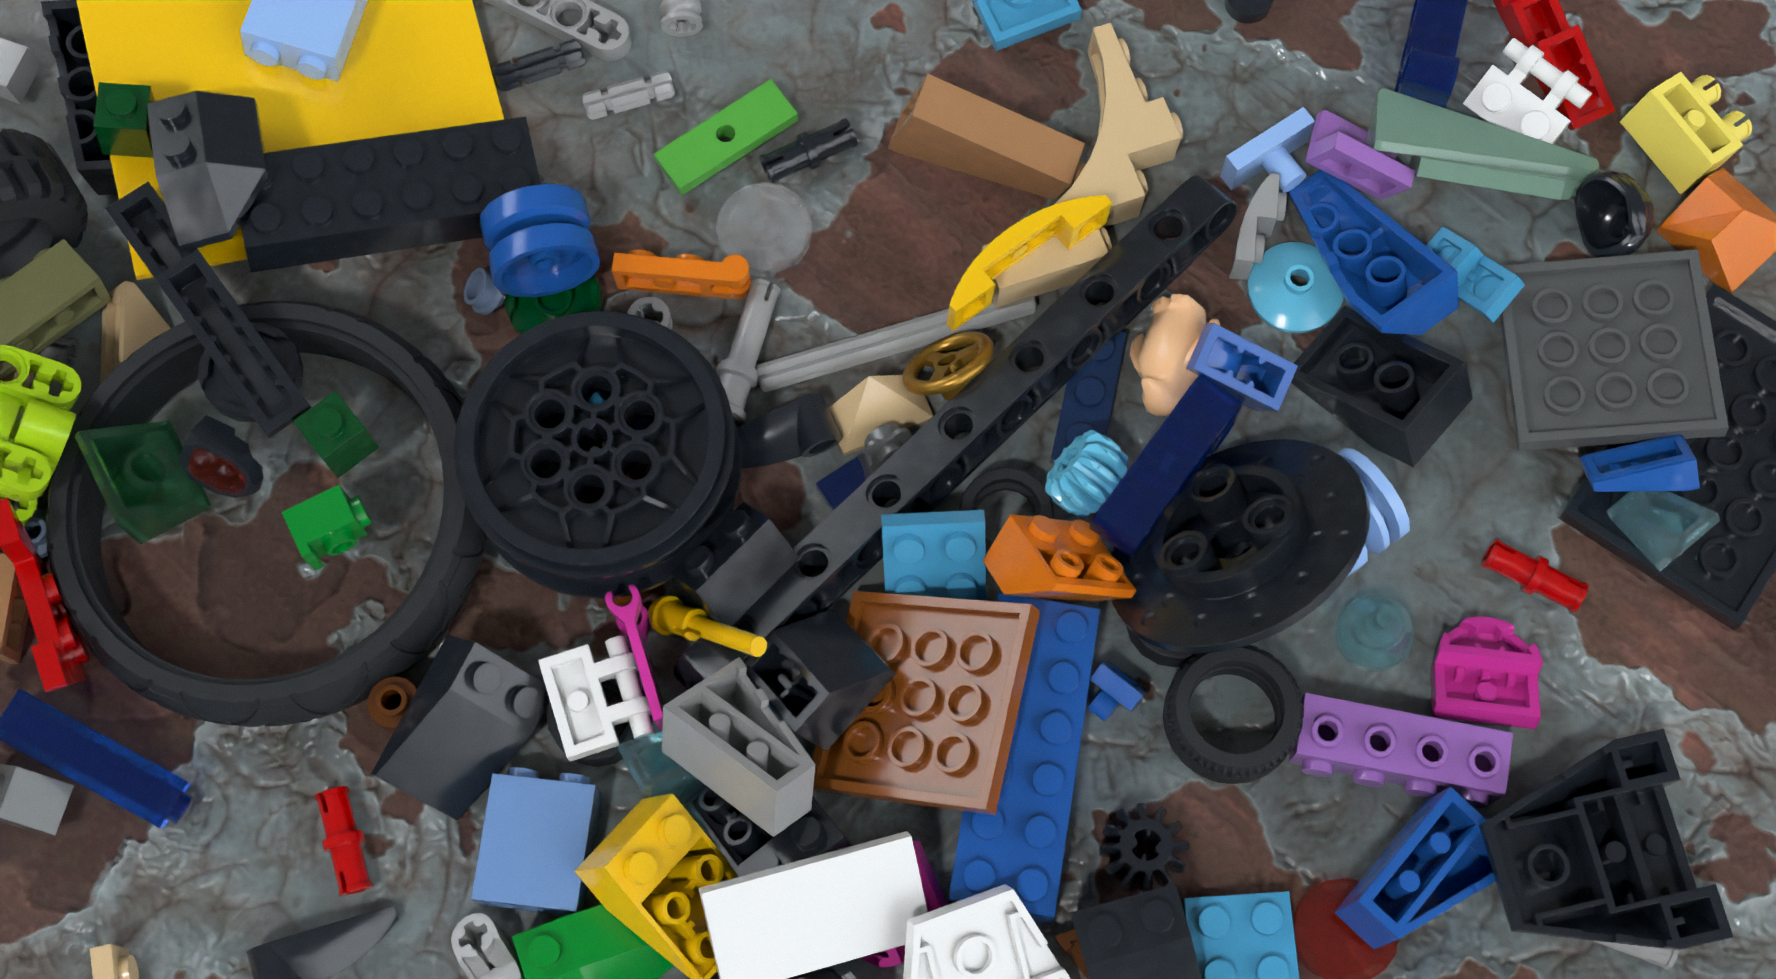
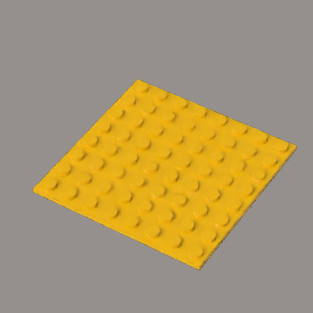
(405, 73)

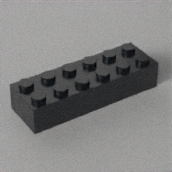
(384, 193)

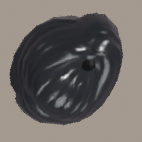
(1613, 214)

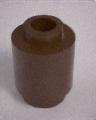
(385, 697)

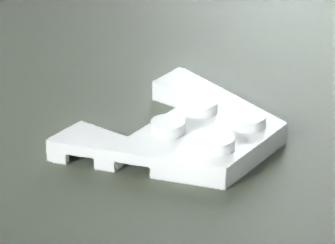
(979, 940)

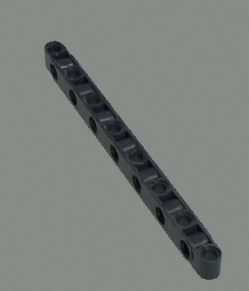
(989, 408)

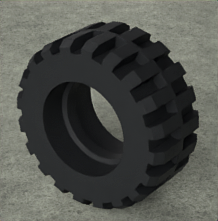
(36, 201)

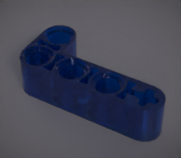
(1430, 49)
(1167, 465)

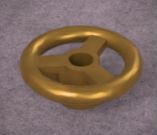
(952, 369)

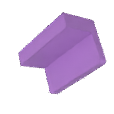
(1343, 152)

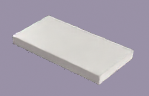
(814, 910)

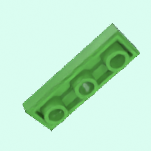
(747, 121)

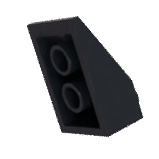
(1383, 385)
(461, 726)

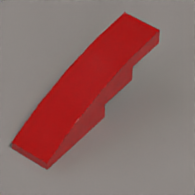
(1546, 27)

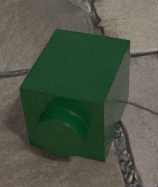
(123, 119)
(336, 434)

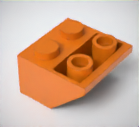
(1055, 561)

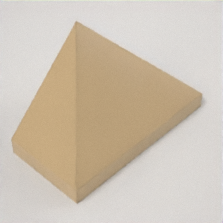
(127, 325)
(874, 404)

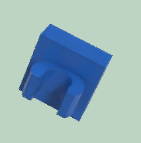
(1116, 689)

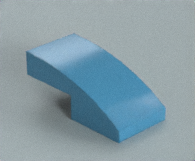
(1481, 281)

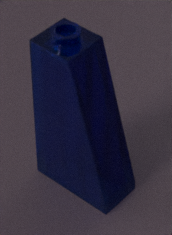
(94, 760)

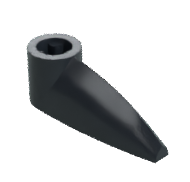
(789, 432)
(321, 950)

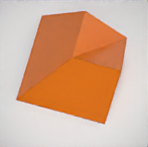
(1727, 228)

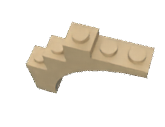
(1129, 139)

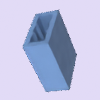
(535, 841)

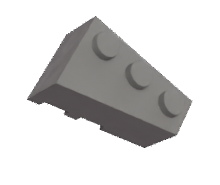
(740, 748)

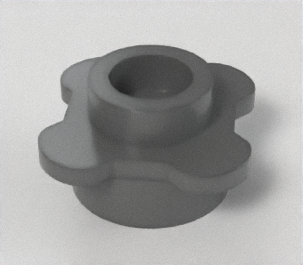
(883, 443)

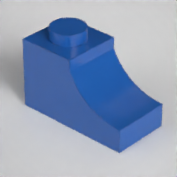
(1242, 368)

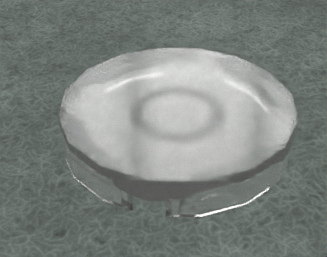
(765, 227)

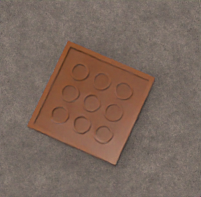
(948, 712)

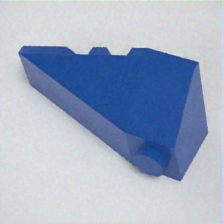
(1374, 260)

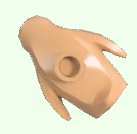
(1166, 350)

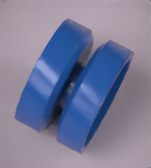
(539, 240)

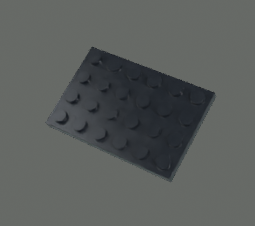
(1736, 476)

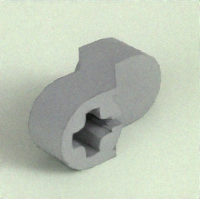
(479, 944)

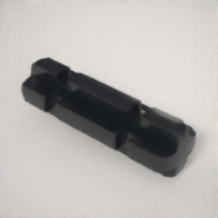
(539, 65)

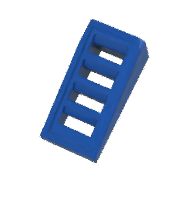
(1643, 466)

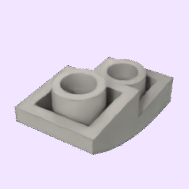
(1259, 220)

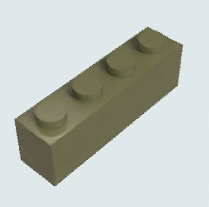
(47, 300)

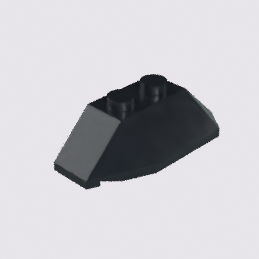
(207, 162)

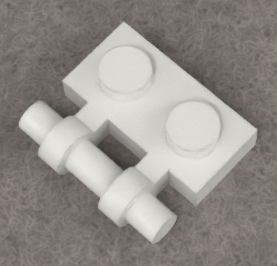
(1508, 104)
(580, 702)

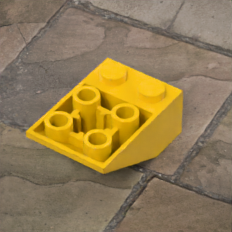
(652, 879)

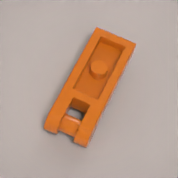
(682, 275)

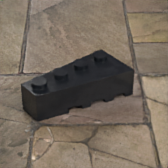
(79, 93)

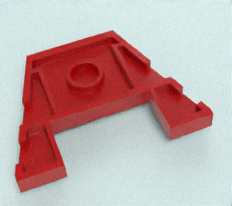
(59, 648)

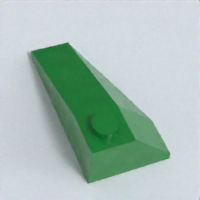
(587, 947)

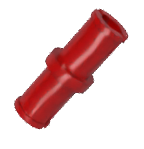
(1535, 575)
(343, 841)

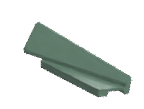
(1474, 151)

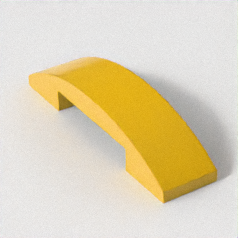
(1068, 221)

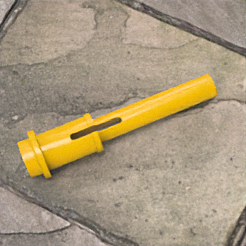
(670, 617)

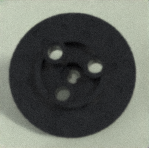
(1246, 547)

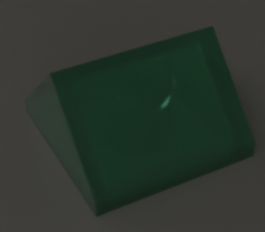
(142, 477)

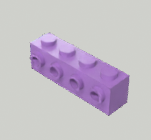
(1402, 750)

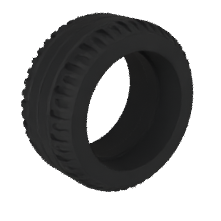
(1267, 674)

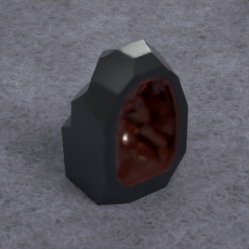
(220, 460)

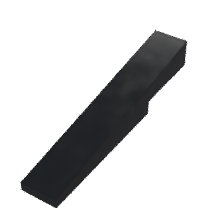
(209, 311)

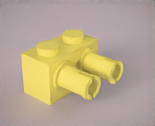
(1684, 131)

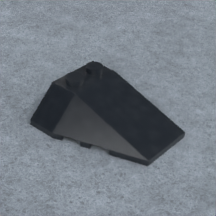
(1603, 854)

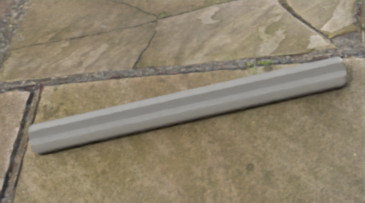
(880, 344)

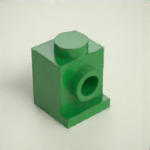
(327, 524)

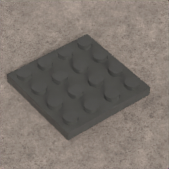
(1612, 352)

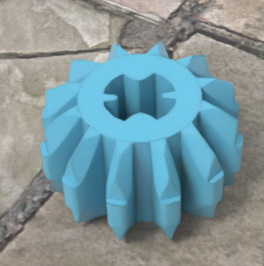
(1086, 473)

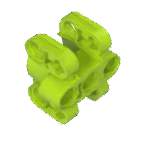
(33, 426)

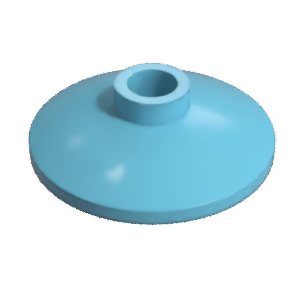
(1292, 306)

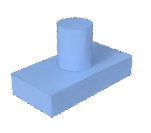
(1271, 153)

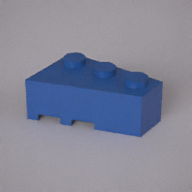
(1421, 872)

